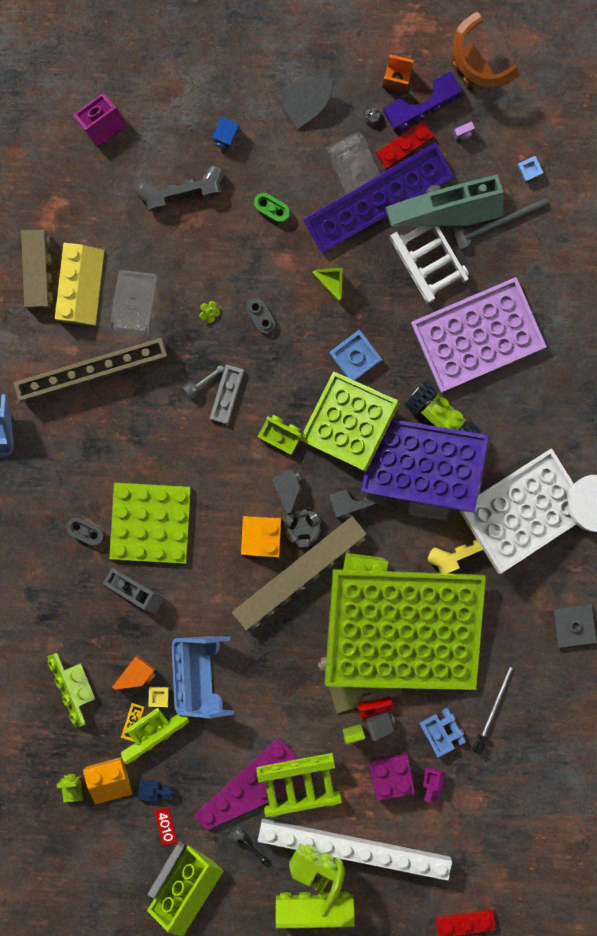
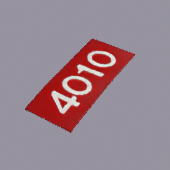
(165, 826)

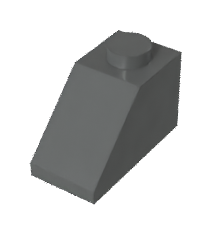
(287, 488)
(380, 725)

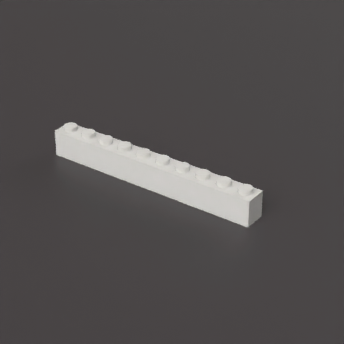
(356, 849)

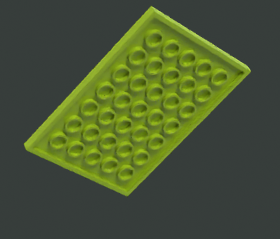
(404, 630)

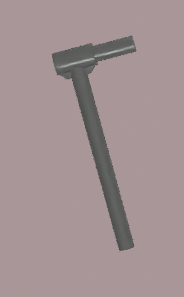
(463, 237)

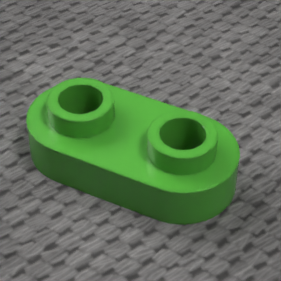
(273, 205)

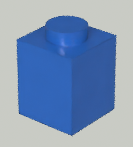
(225, 133)

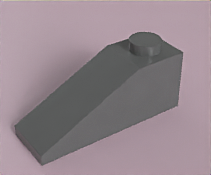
(133, 591)

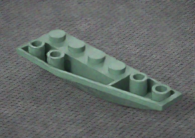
(451, 206)

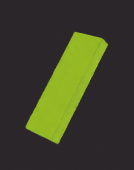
(353, 734)

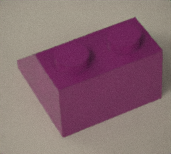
(100, 119)

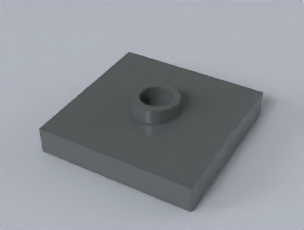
(574, 626)

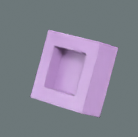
(464, 131)

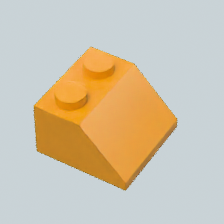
(261, 536)
(107, 780)

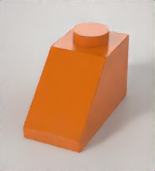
(135, 674)

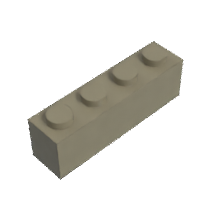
(35, 269)

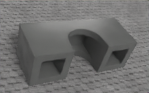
(344, 504)

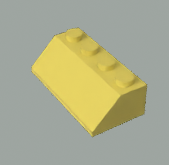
(79, 284)

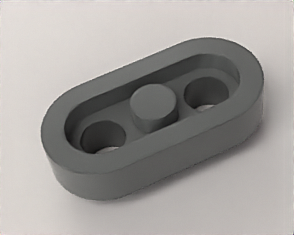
(260, 315)
(85, 531)

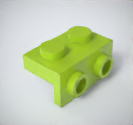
(279, 434)

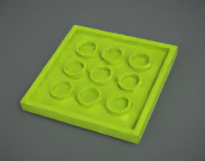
(349, 421)
(150, 523)

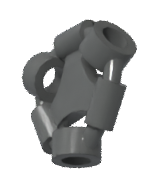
(302, 527)

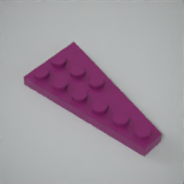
(245, 792)

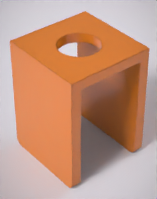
(399, 65)

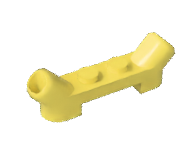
(446, 561)

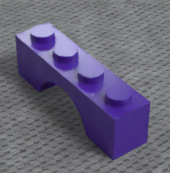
(400, 113)

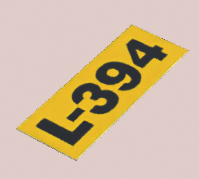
(134, 715)

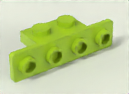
(73, 686)
(151, 731)

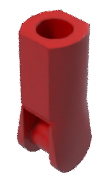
(373, 707)

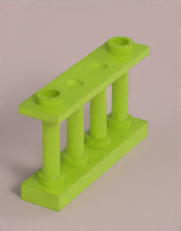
(286, 771)

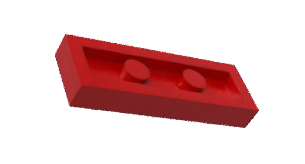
(404, 145)
(465, 923)

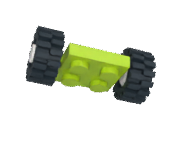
(438, 410)

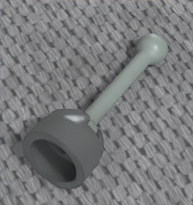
(192, 389)

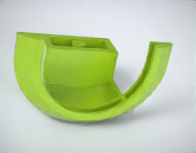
(308, 862)

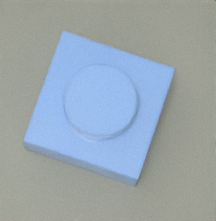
(530, 168)

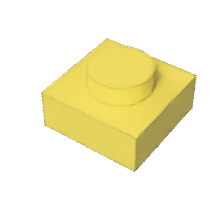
(158, 696)

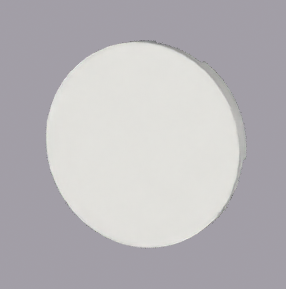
(583, 503)

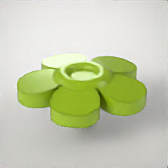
(209, 311)

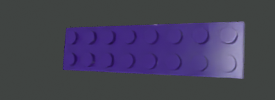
(368, 201)

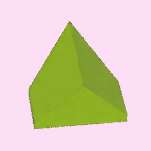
(331, 280)

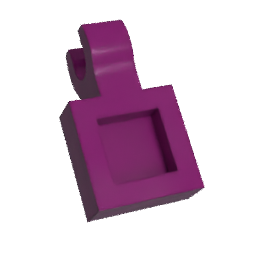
(433, 782)

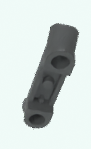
(156, 198)

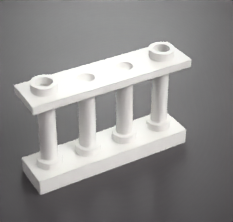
(419, 275)

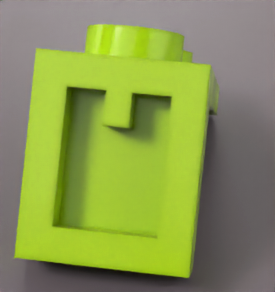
(71, 788)

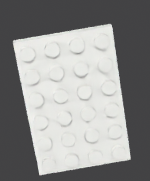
(522, 511)

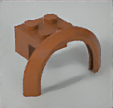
(472, 64)

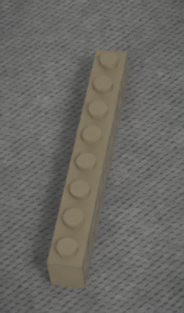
(90, 370)
(299, 573)

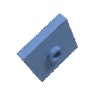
(355, 356)

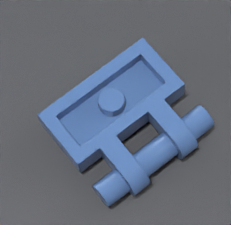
(437, 735)

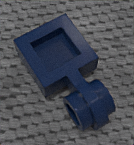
(150, 789)

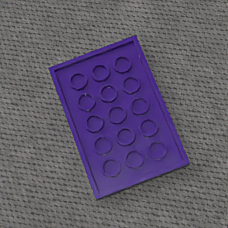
(428, 466)

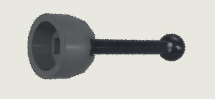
(238, 836)

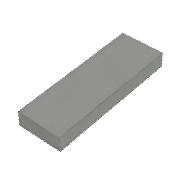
(226, 394)
(166, 870)

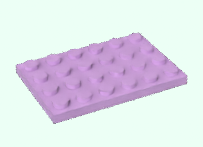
(478, 334)

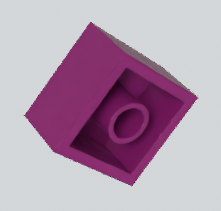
(391, 776)

